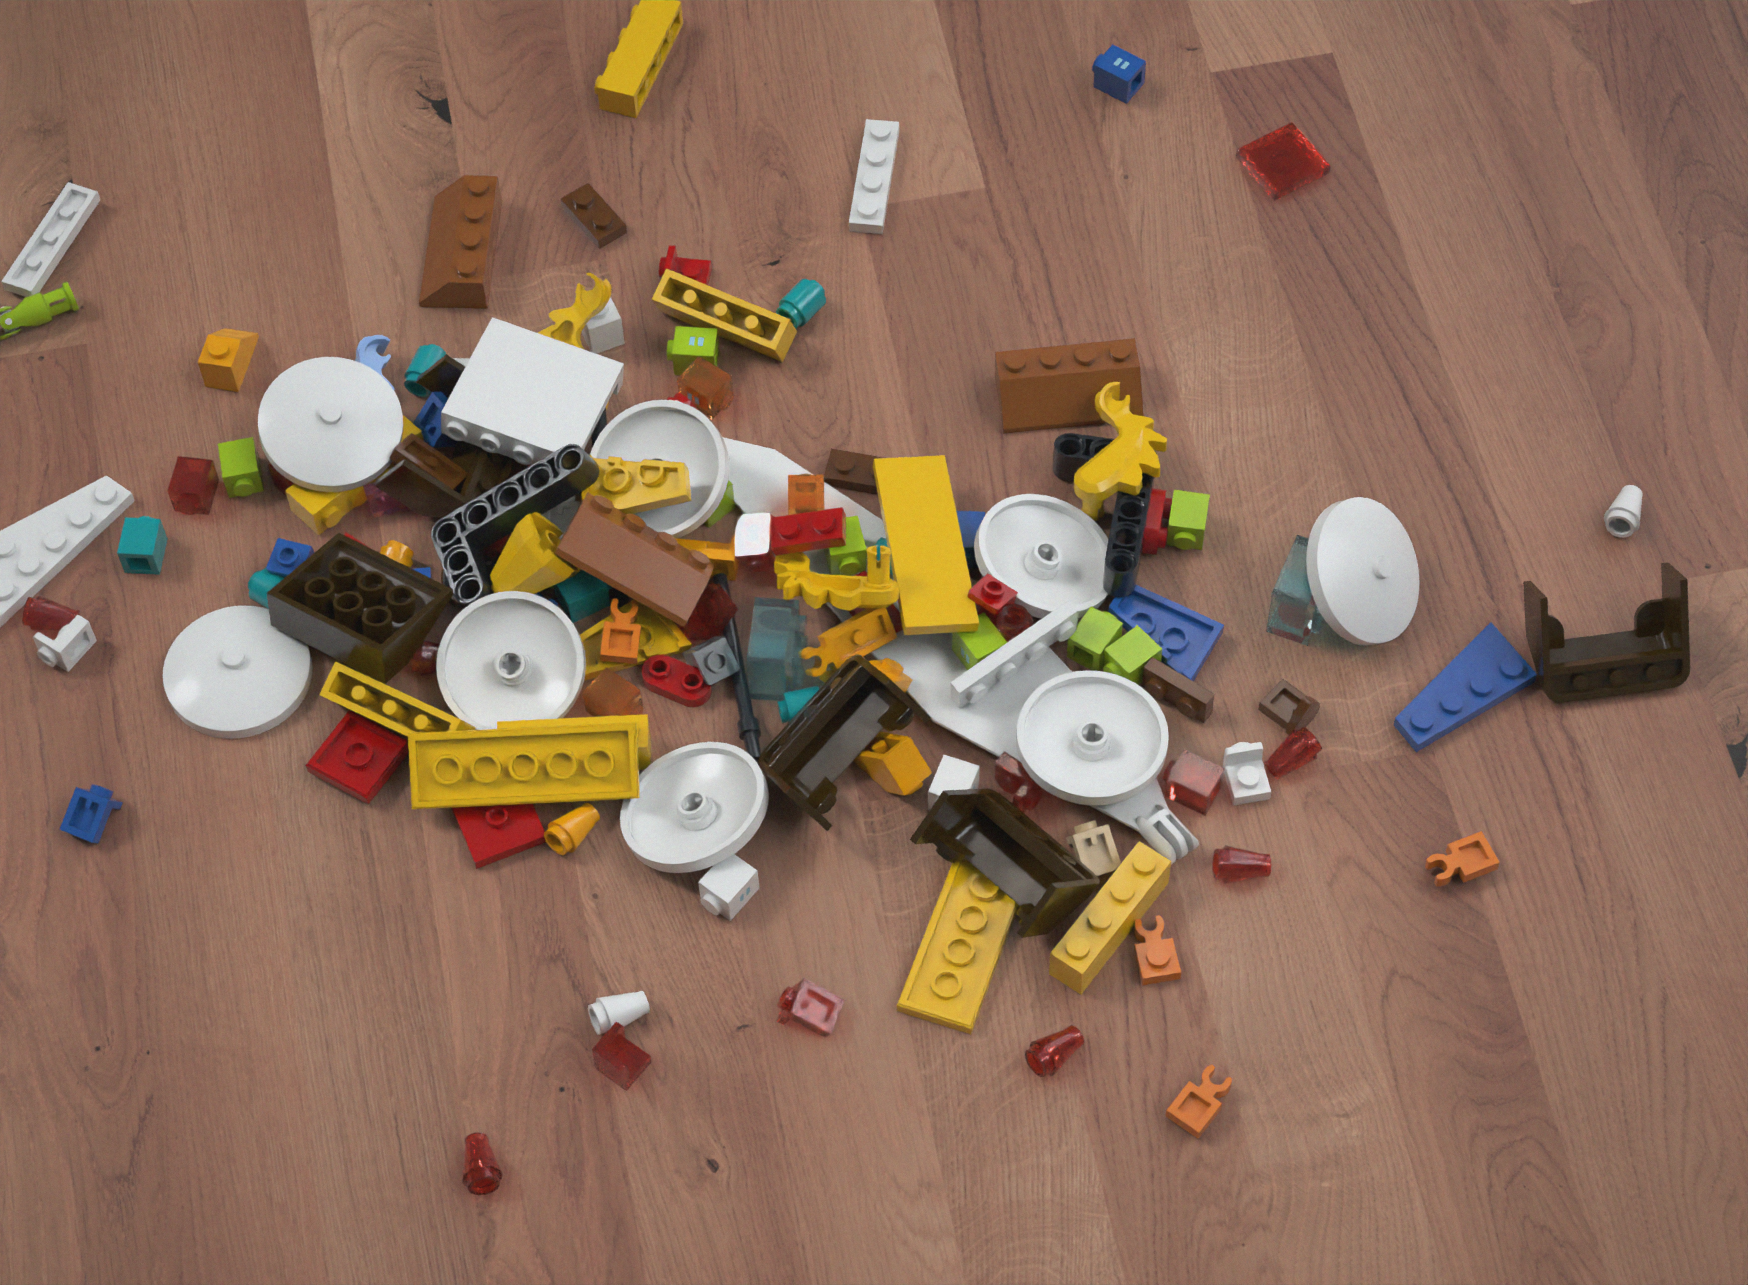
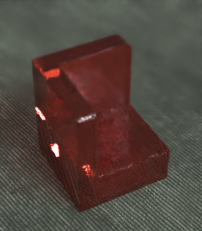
(619, 1057)

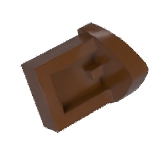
(1289, 707)

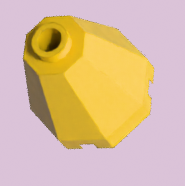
(529, 558)

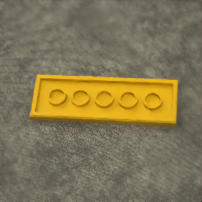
(925, 545)
(524, 765)
(959, 950)

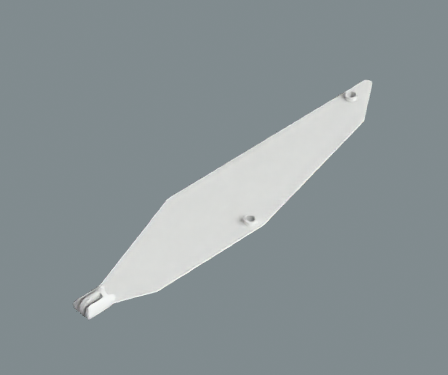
(991, 723)

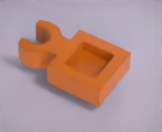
(621, 637)
(1467, 857)
(1155, 956)
(1196, 1105)

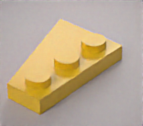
(641, 485)
(657, 637)

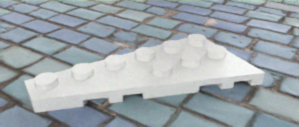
(52, 537)

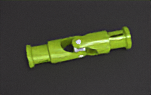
(36, 310)

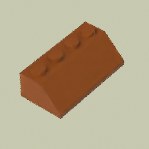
(462, 244)
(1060, 383)
(635, 558)

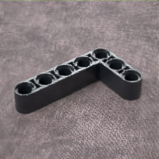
(496, 513)
(1129, 515)

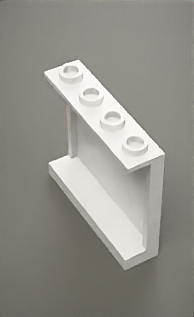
(529, 394)

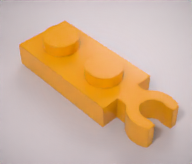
(852, 637)

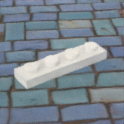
(874, 176)
(51, 240)
(1006, 660)

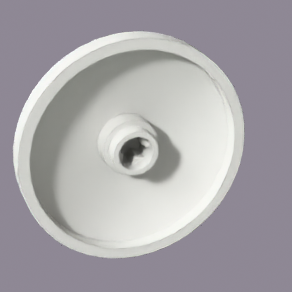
(330, 424)
(675, 434)
(1043, 553)
(1362, 571)
(510, 661)
(236, 673)
(1092, 737)
(695, 807)

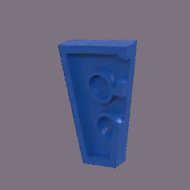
(1180, 632)

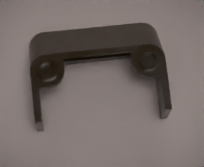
(424, 492)
(1612, 663)
(834, 732)
(1011, 853)

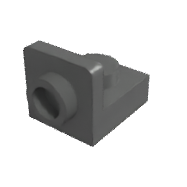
(713, 659)

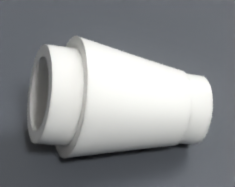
(1624, 512)
(617, 1008)

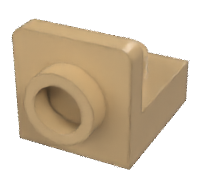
(1095, 847)

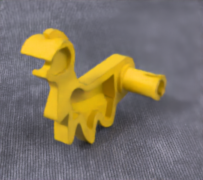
(572, 320)
(1124, 459)
(840, 591)

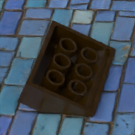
(358, 607)

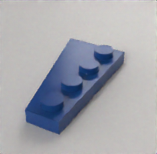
(1468, 686)

